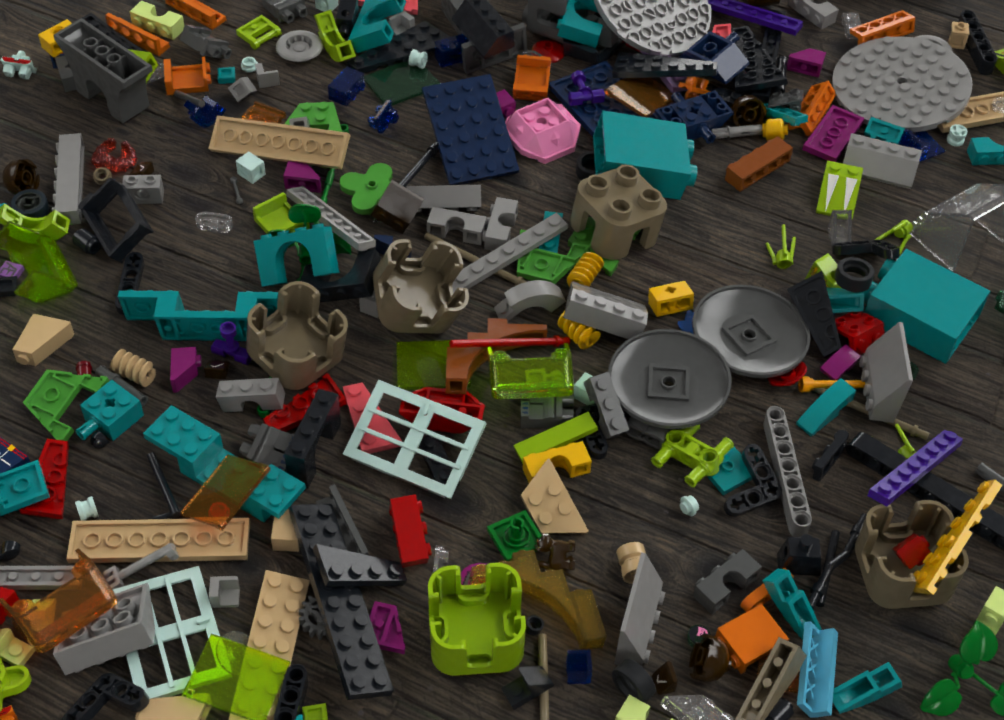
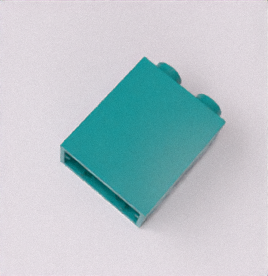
(650, 145)
(928, 300)

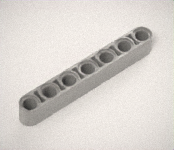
(787, 471)

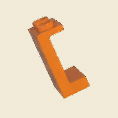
(187, 77)
(531, 77)
(750, 637)

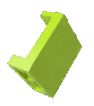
(274, 215)

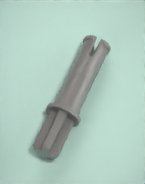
(738, 131)

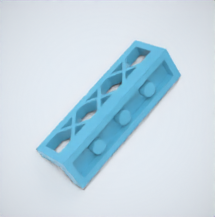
(817, 671)

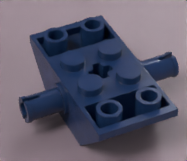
(720, 50)
(698, 113)

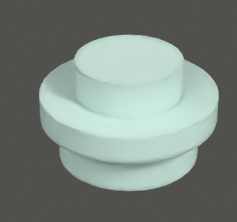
(248, 64)
(689, 505)

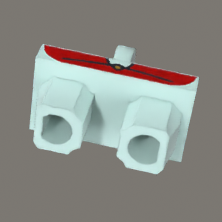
(18, 63)

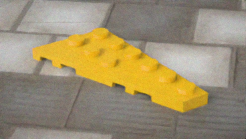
(952, 544)

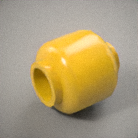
(774, 128)

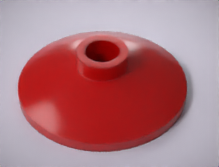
(549, 49)
(789, 378)

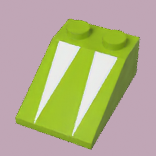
(839, 188)

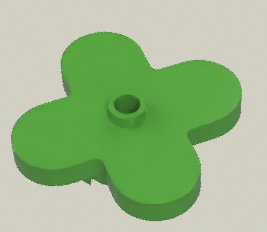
(366, 187)

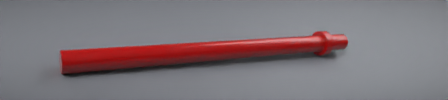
(556, 341)

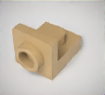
(958, 35)

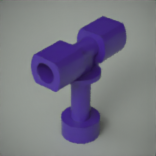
(584, 92)
(231, 346)

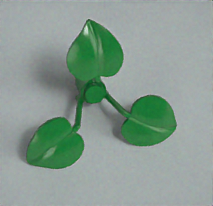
(309, 213)
(977, 645)

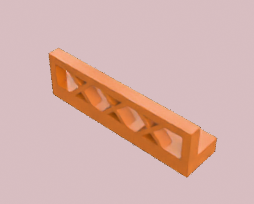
(198, 12)
(889, 25)
(137, 35)
(815, 106)

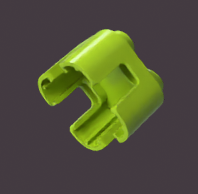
(476, 625)

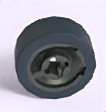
(30, 203)

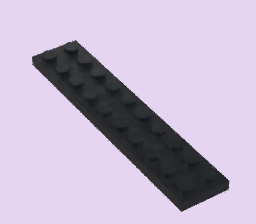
(341, 608)

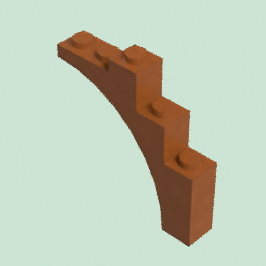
(463, 362)

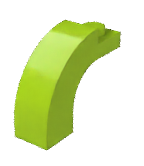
(331, 38)
(53, 225)

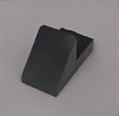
(530, 685)

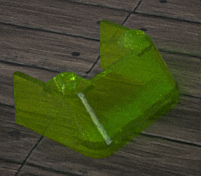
(43, 260)
(530, 376)

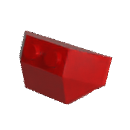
(464, 403)

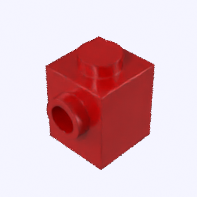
(912, 550)

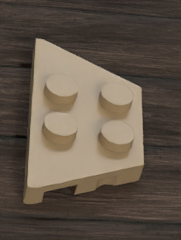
(551, 503)

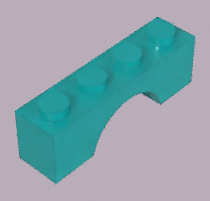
(985, 152)

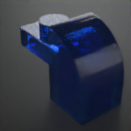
(205, 115)

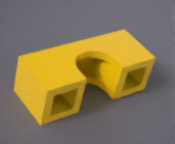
(571, 457)

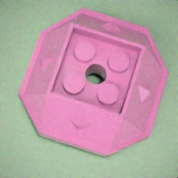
(543, 131)

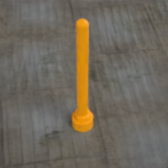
(806, 383)

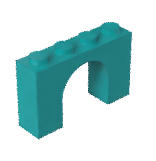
(577, 28)
(368, 29)
(271, 253)

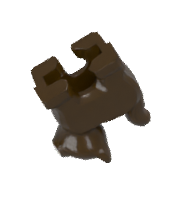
(557, 556)

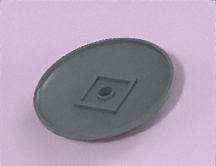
(773, 322)
(676, 356)

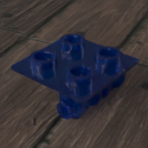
(923, 142)

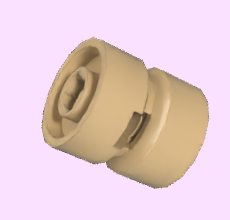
(628, 558)

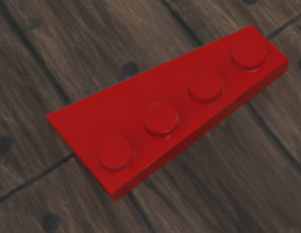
(293, 413)
(54, 467)

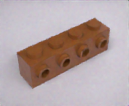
(758, 163)

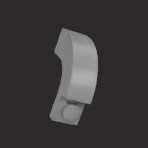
(528, 295)

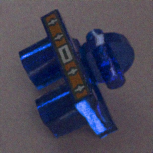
(384, 116)

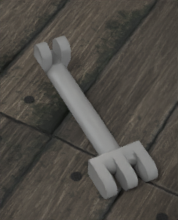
(115, 576)

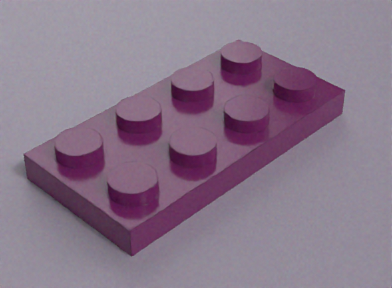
(833, 134)

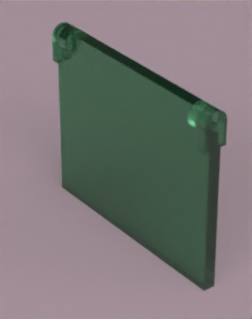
(399, 82)

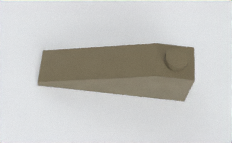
(772, 680)

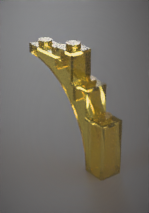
(550, 587)

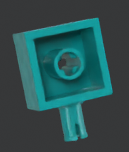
(109, 411)

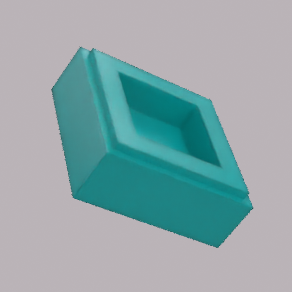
(226, 75)

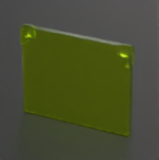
(422, 364)
(236, 678)

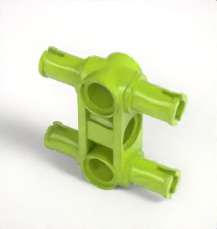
(693, 453)

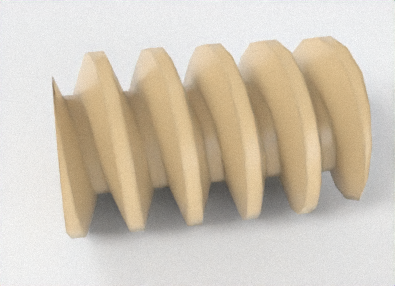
(133, 368)

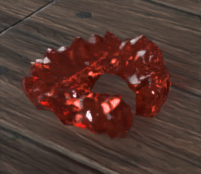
(102, 158)

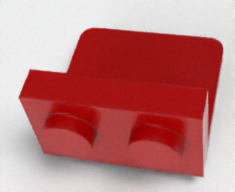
(860, 329)

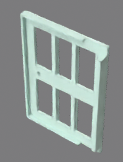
(410, 445)
(173, 631)

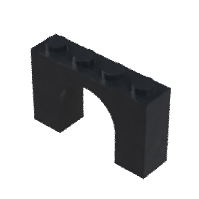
(354, 285)
(320, 420)

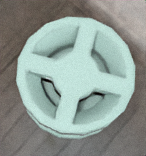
(418, 59)
(957, 135)
(86, 509)

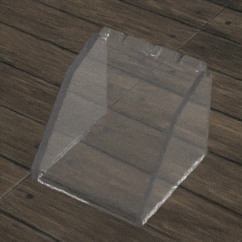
(948, 224)

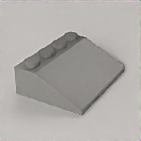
(605, 311)
(886, 374)
(640, 614)
(111, 635)

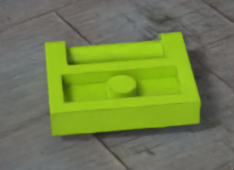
(256, 28)

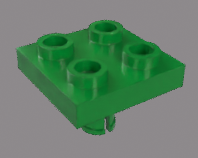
(514, 534)

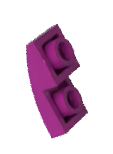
(840, 362)

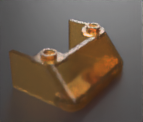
(65, 609)

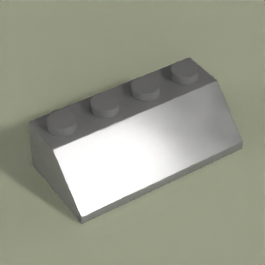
(883, 160)
(449, 196)

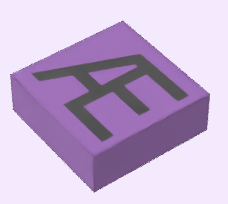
(11, 269)

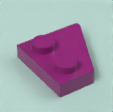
(387, 627)

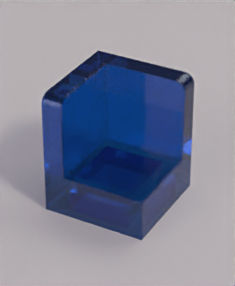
(578, 666)

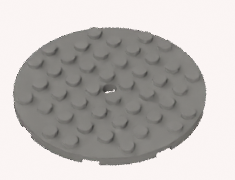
(657, 25)
(934, 85)

